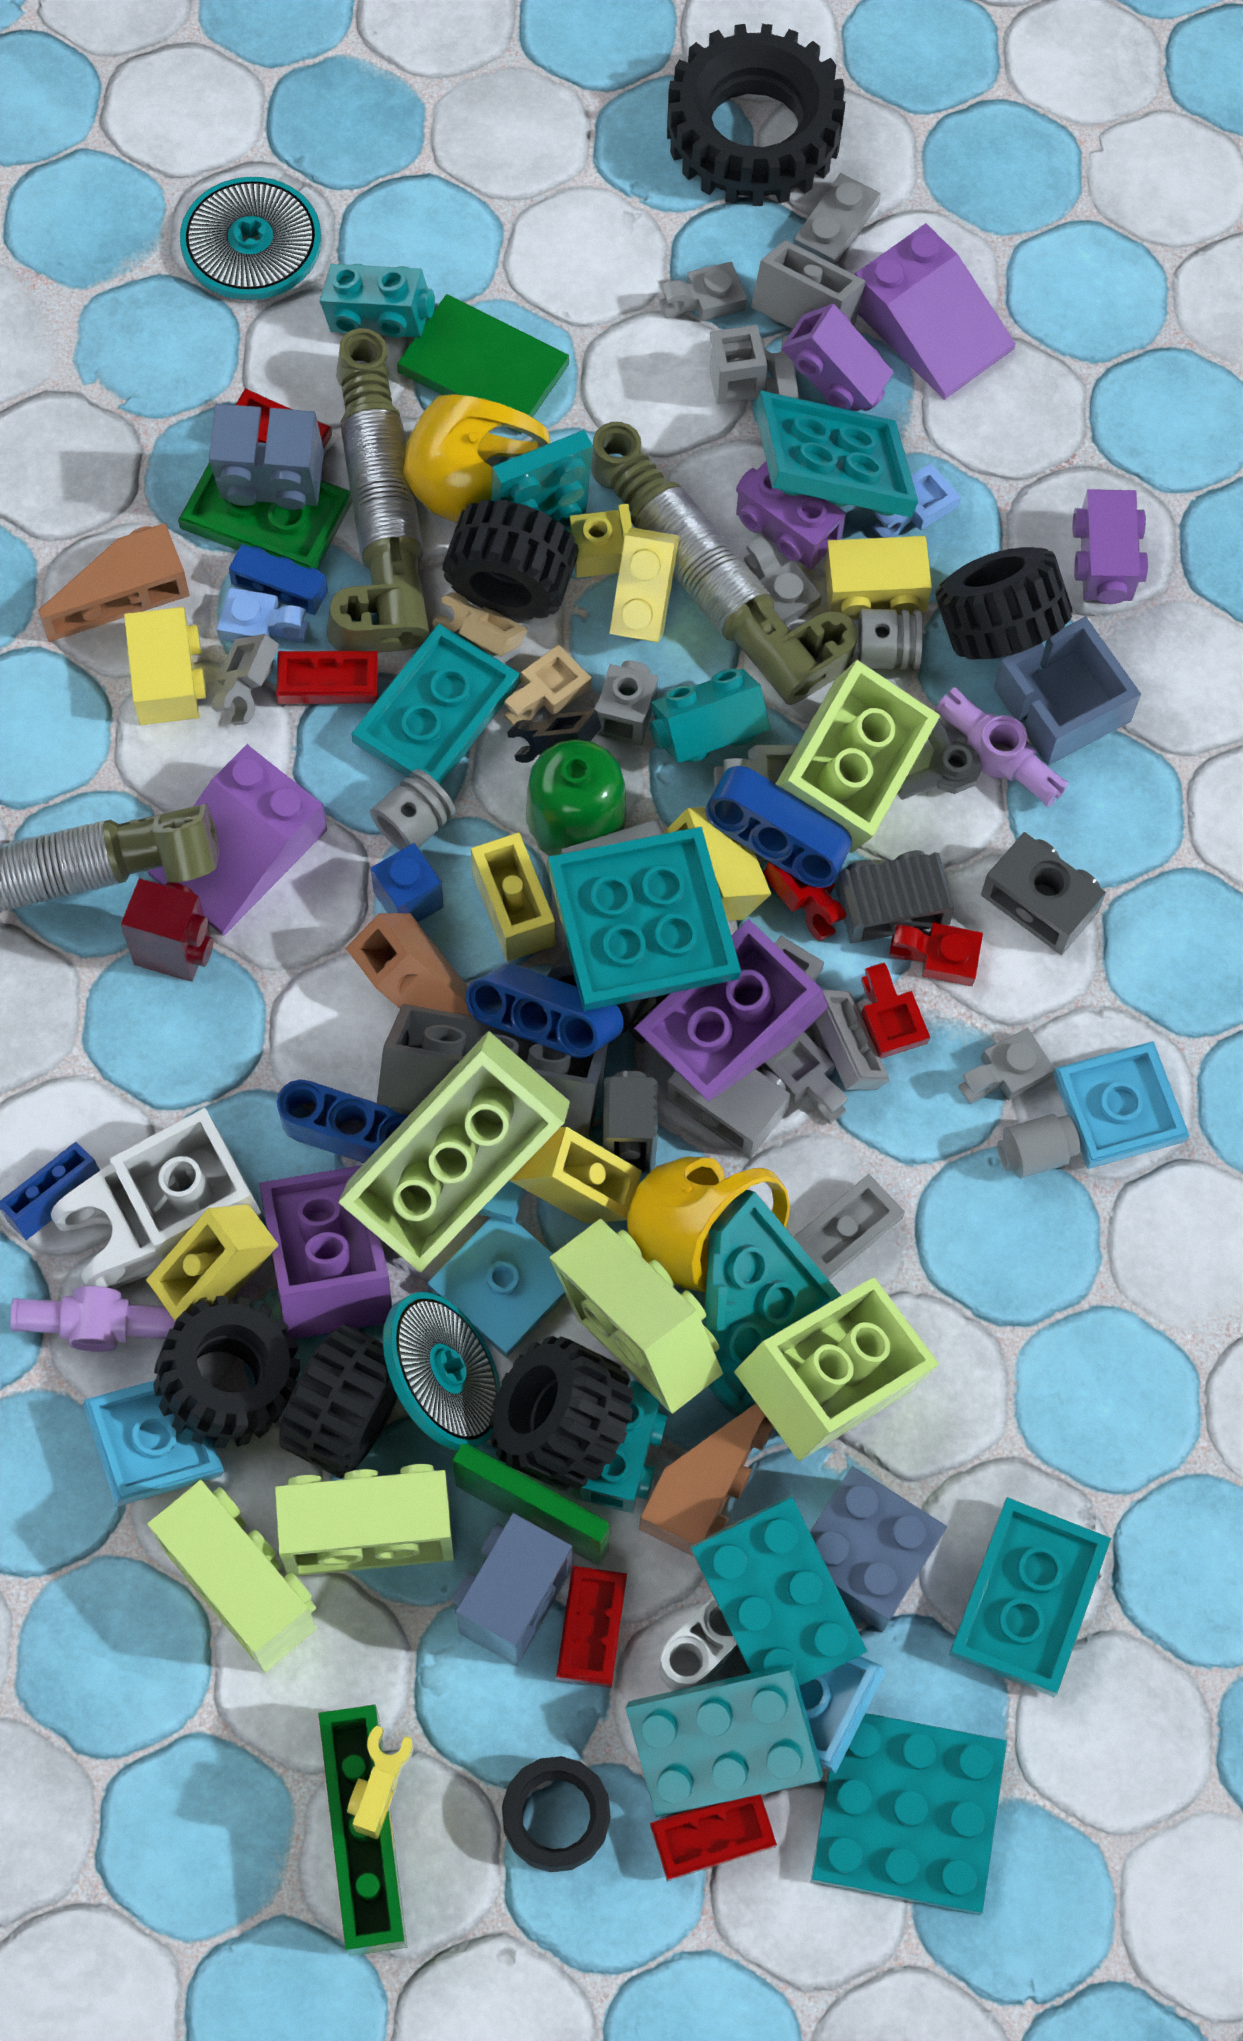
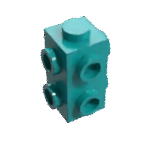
(377, 299)
(709, 716)
(627, 1474)

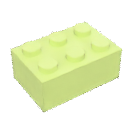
(858, 750)
(638, 1314)
(836, 1368)
(364, 1521)
(235, 1573)

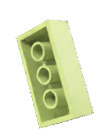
(454, 1152)

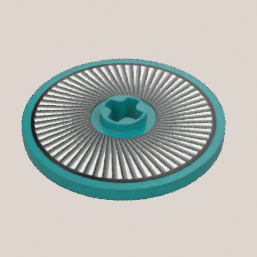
(250, 269)
(441, 1369)

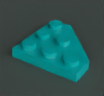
(755, 1288)

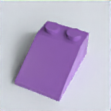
(932, 312)
(261, 831)
(735, 1026)
(325, 1259)

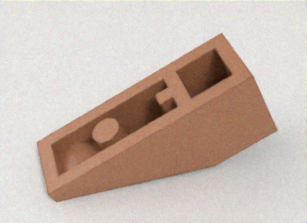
(125, 578)

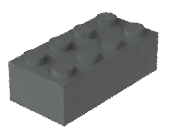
(432, 1042)

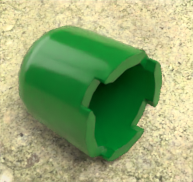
(574, 795)

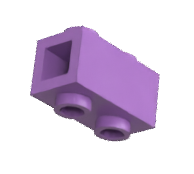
(838, 359)
(794, 523)
(1110, 545)

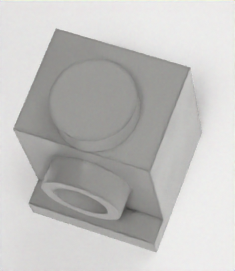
(737, 364)
(626, 702)

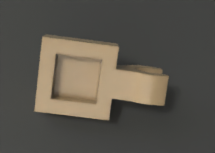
(483, 626)
(548, 682)

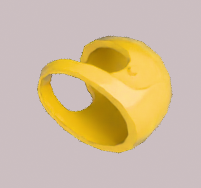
(451, 446)
(679, 1205)

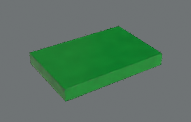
(482, 358)
(281, 532)
(520, 1495)

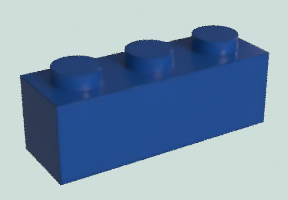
(280, 577)
(31, 1203)

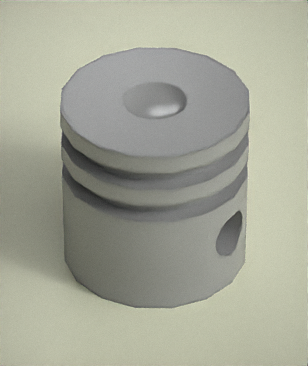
(889, 639)
(413, 810)

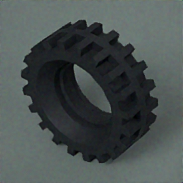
(755, 66)

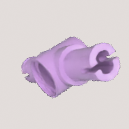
(1017, 764)
(91, 1318)

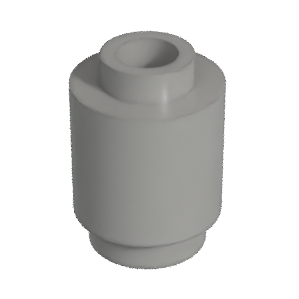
(1038, 1145)

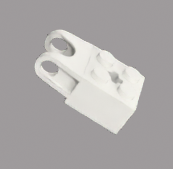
(146, 1198)

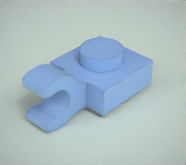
(935, 501)
(258, 613)

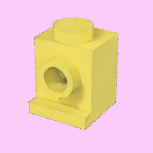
(600, 540)

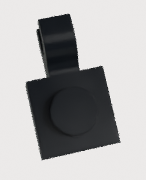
(557, 728)

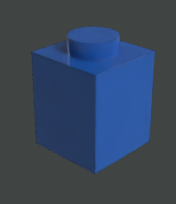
(407, 884)

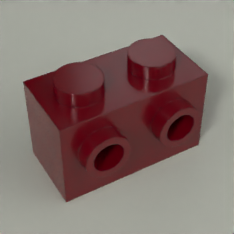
(167, 929)

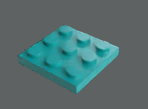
(835, 455)
(643, 918)
(912, 1814)

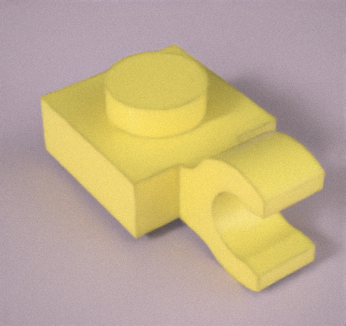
(373, 1797)

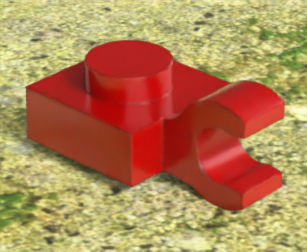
(817, 903)
(947, 952)
(891, 1018)

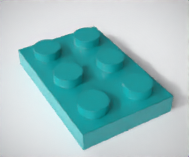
(548, 478)
(436, 706)
(778, 1594)
(1030, 1597)
(724, 1740)

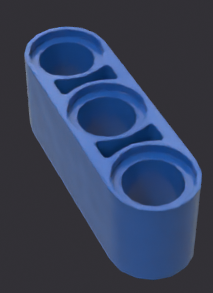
(778, 826)
(521, 1011)
(331, 1111)

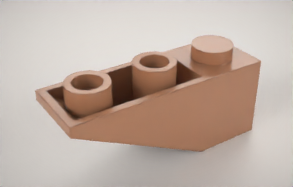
(407, 965)
(698, 1484)

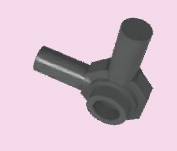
(951, 768)

